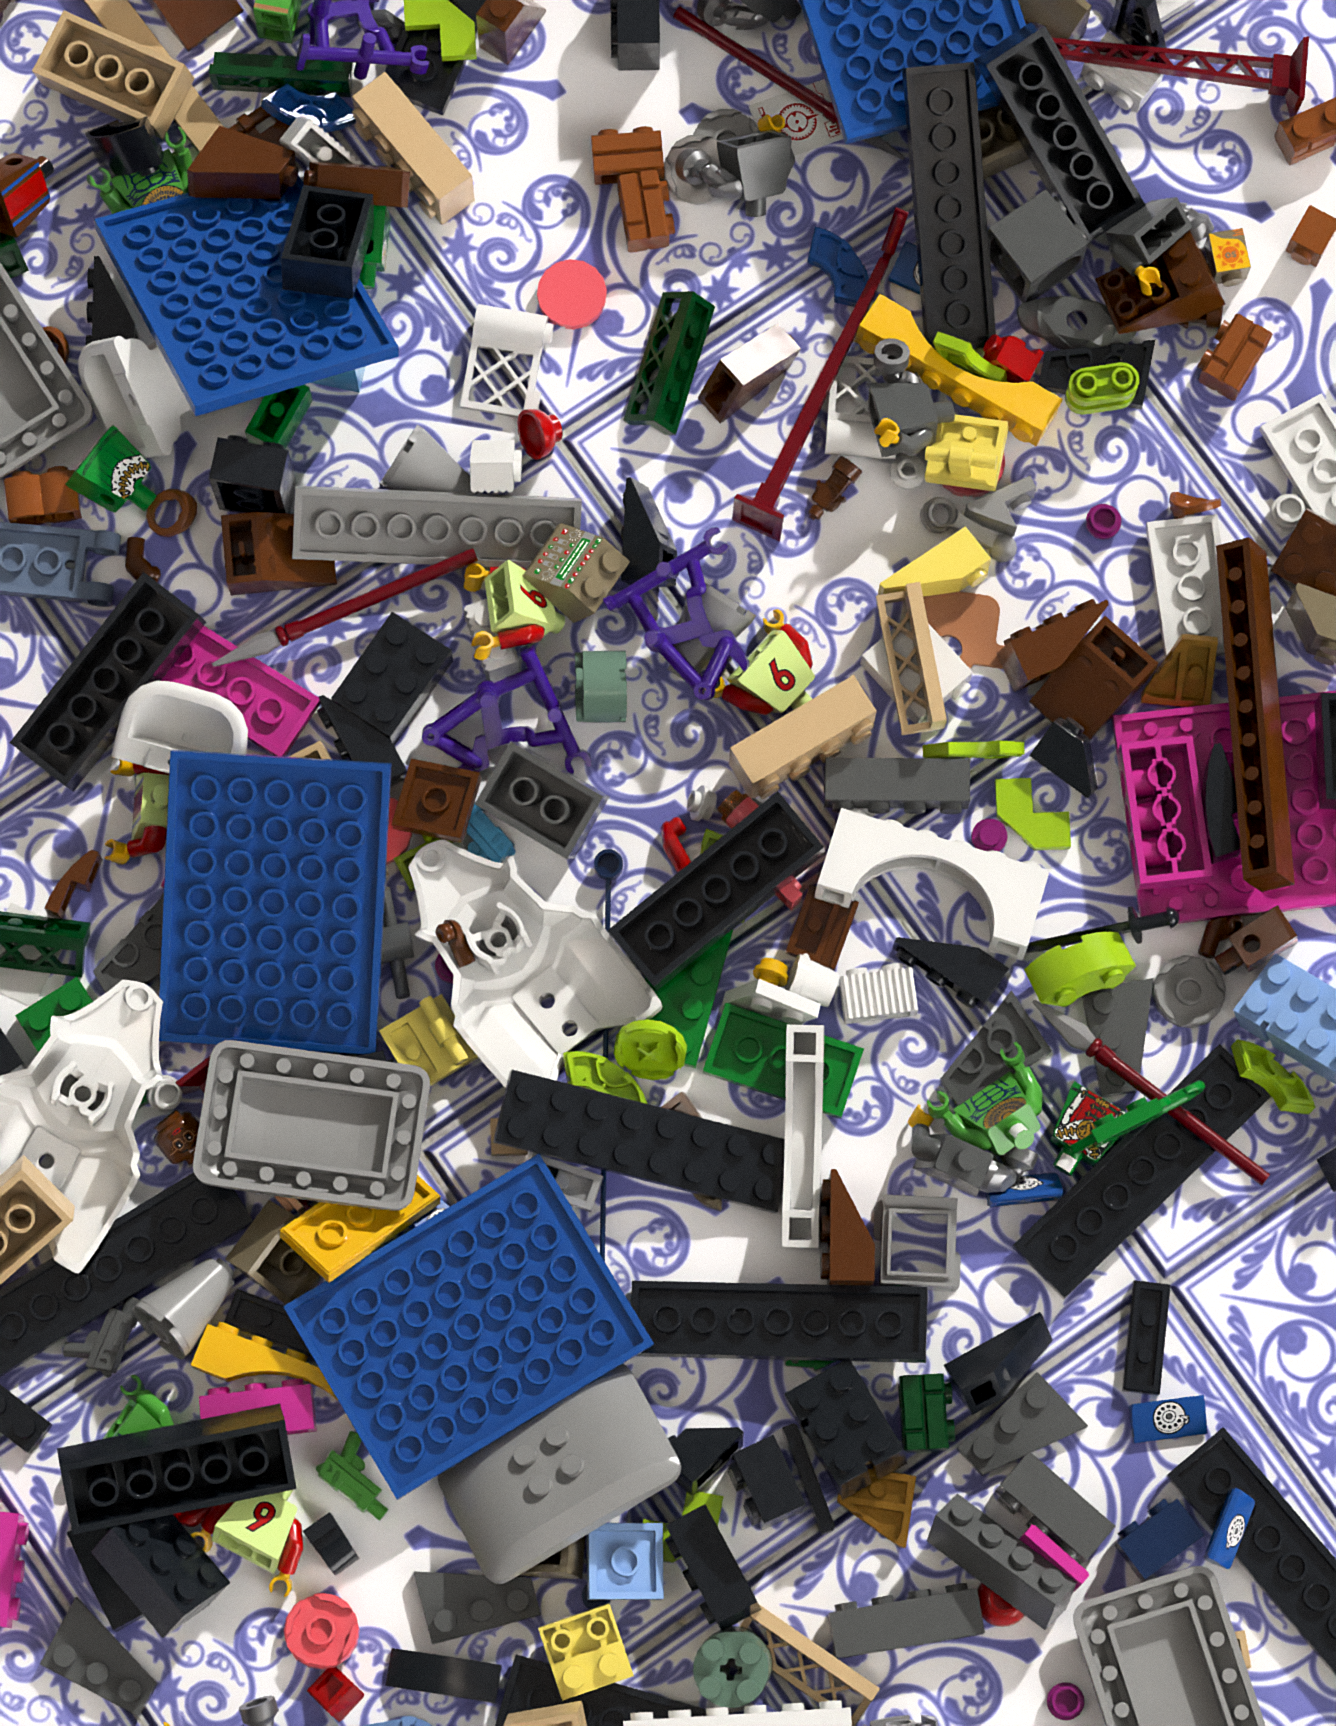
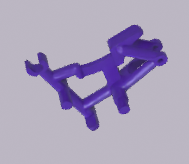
(323, 11)
(663, 639)
(486, 698)

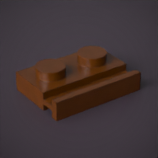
(821, 930)

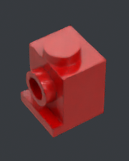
(1012, 356)

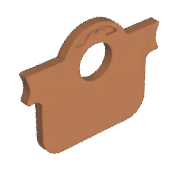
(971, 621)

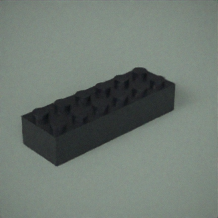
(1059, 129)
(86, 703)
(717, 891)
(176, 1468)

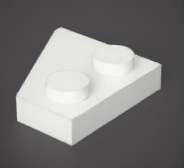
(772, 1002)

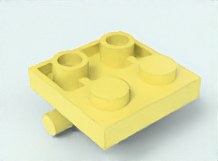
(967, 453)
(429, 1040)
(585, 1651)

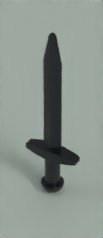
(1134, 925)

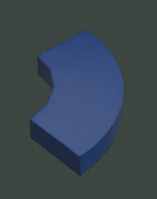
(327, 111)
(840, 264)

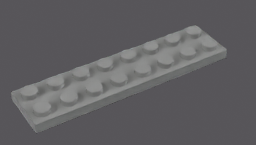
(424, 525)

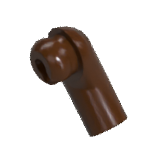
(135, 561)
(1217, 931)
(452, 933)

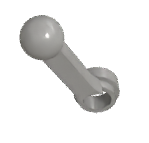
(1001, 546)

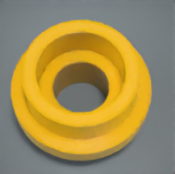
(772, 971)

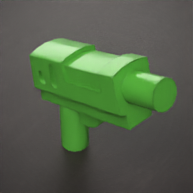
(344, 1475)

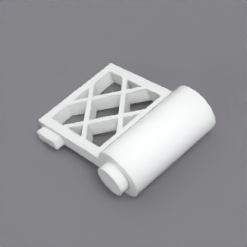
(511, 333)
(852, 432)

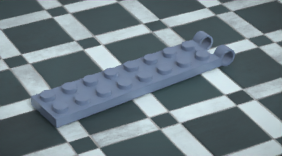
(36, 560)

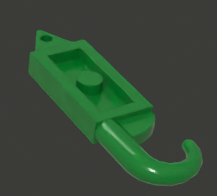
(1138, 1114)

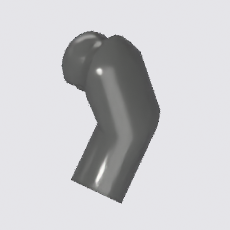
(391, 23)

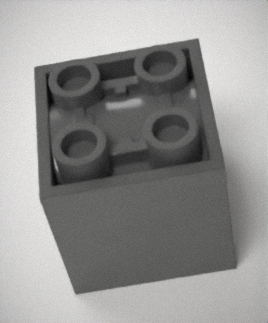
(1037, 246)

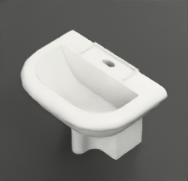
(133, 392)
(176, 717)

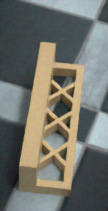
(925, 659)
(818, 1656)

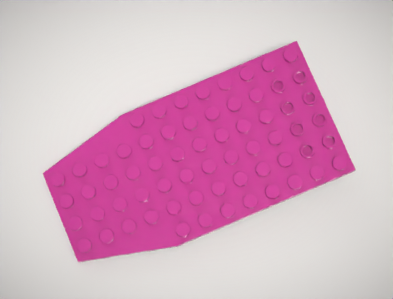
(1161, 785)

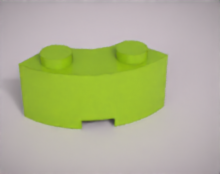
(1070, 973)

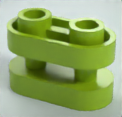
(1102, 388)

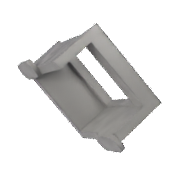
(883, 1232)

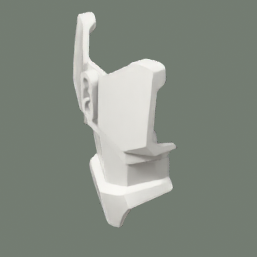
(522, 956)
(80, 1110)

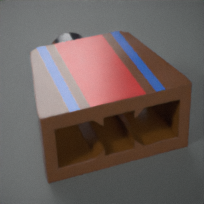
(22, 191)
(1269, 930)

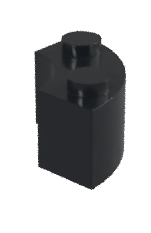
(126, 147)

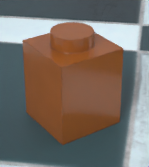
(1312, 237)

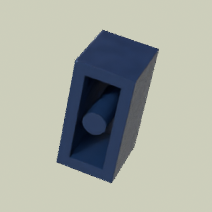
(1158, 1539)

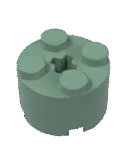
(600, 686)
(716, 1681)

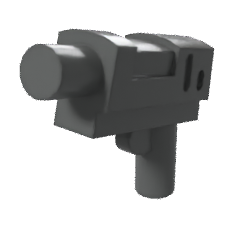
(106, 1347)

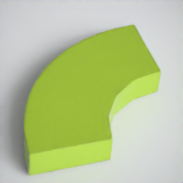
(963, 355)
(961, 750)
(601, 1075)
(1284, 1087)

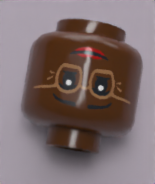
(177, 1136)

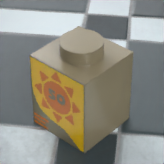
(1228, 256)

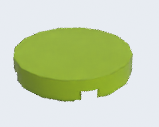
(650, 1049)

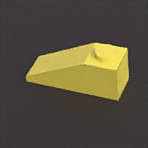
(945, 568)

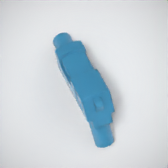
(488, 839)

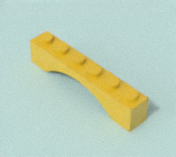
(1022, 404)
(234, 1357)

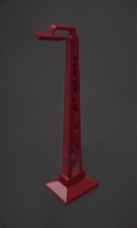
(1285, 78)
(761, 511)

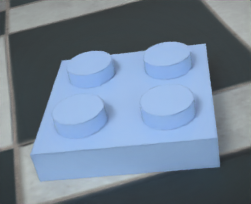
(625, 1562)

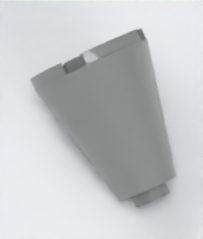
(425, 467)
(722, 614)
(185, 1306)

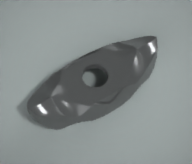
(1048, 320)

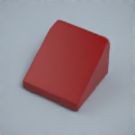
(335, 1693)

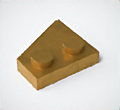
(1185, 673)
(884, 1505)

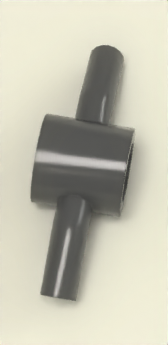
(396, 947)

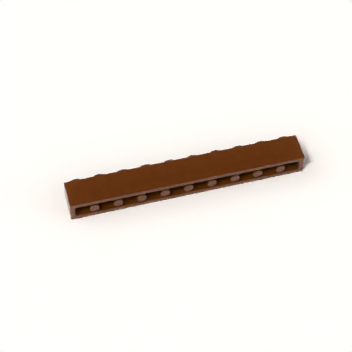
(1255, 715)

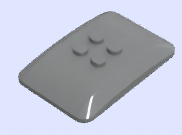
(37, 390)
(311, 1125)
(560, 1475)
(1166, 1654)

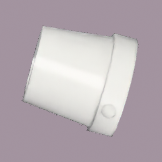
(812, 980)

